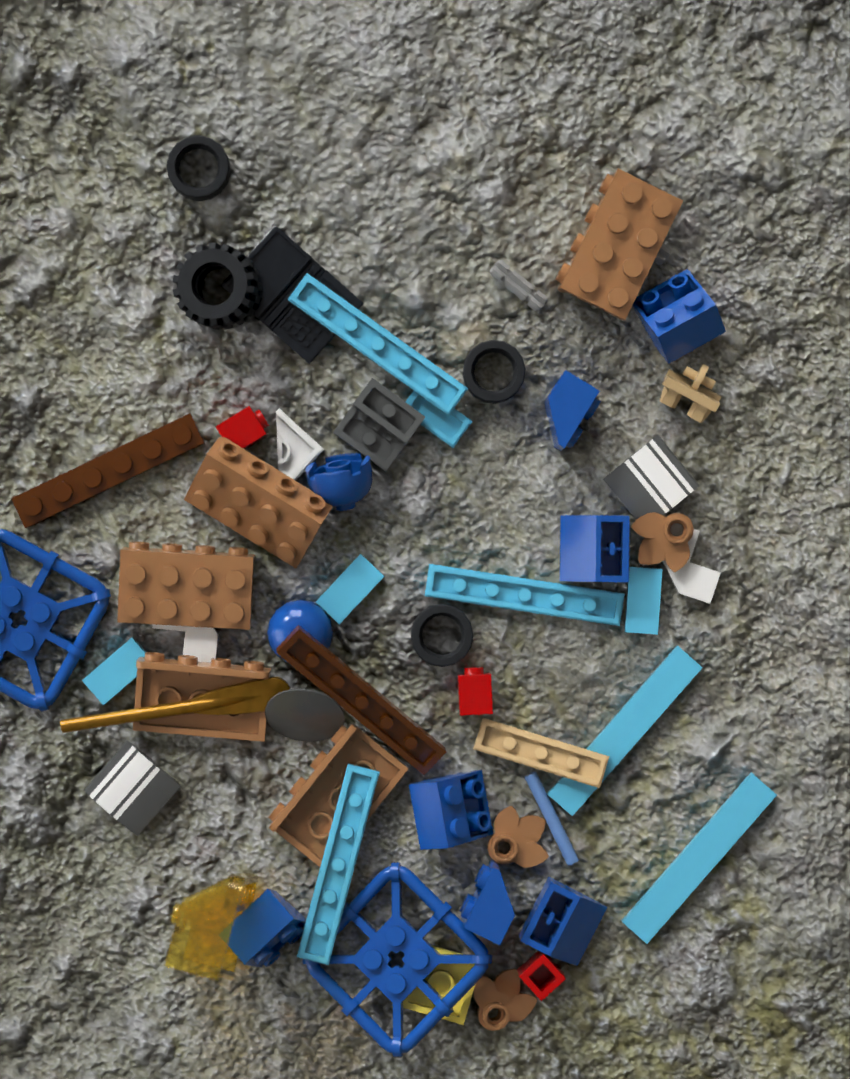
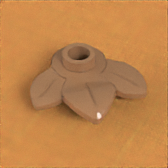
(660, 543)
(521, 835)
(505, 996)

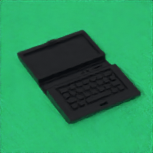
(281, 269)

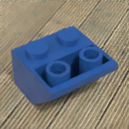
(679, 316)
(567, 406)
(594, 548)
(451, 810)
(490, 908)
(562, 922)
(265, 929)

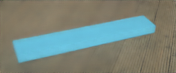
(377, 344)
(524, 594)
(631, 723)
(699, 858)
(338, 864)

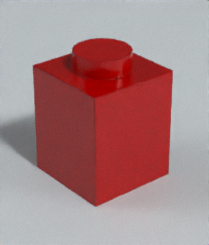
(244, 427)
(475, 692)
(541, 974)

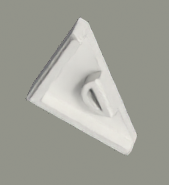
(294, 447)

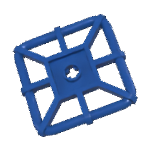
(42, 615)
(419, 960)

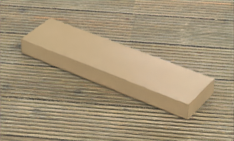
(541, 752)

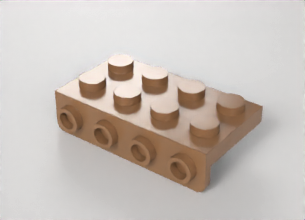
(618, 243)
(257, 501)
(185, 586)
(183, 679)
(310, 812)

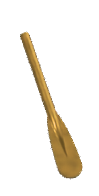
(232, 699)

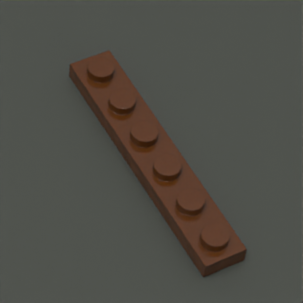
(108, 471)
(361, 700)

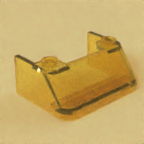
(205, 926)

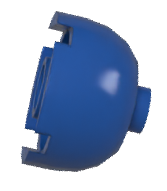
(341, 480)
(302, 613)

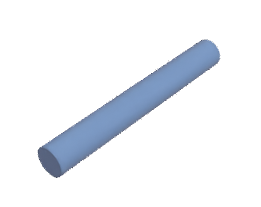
(551, 818)

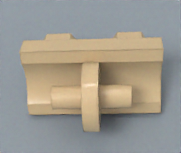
(703, 399)

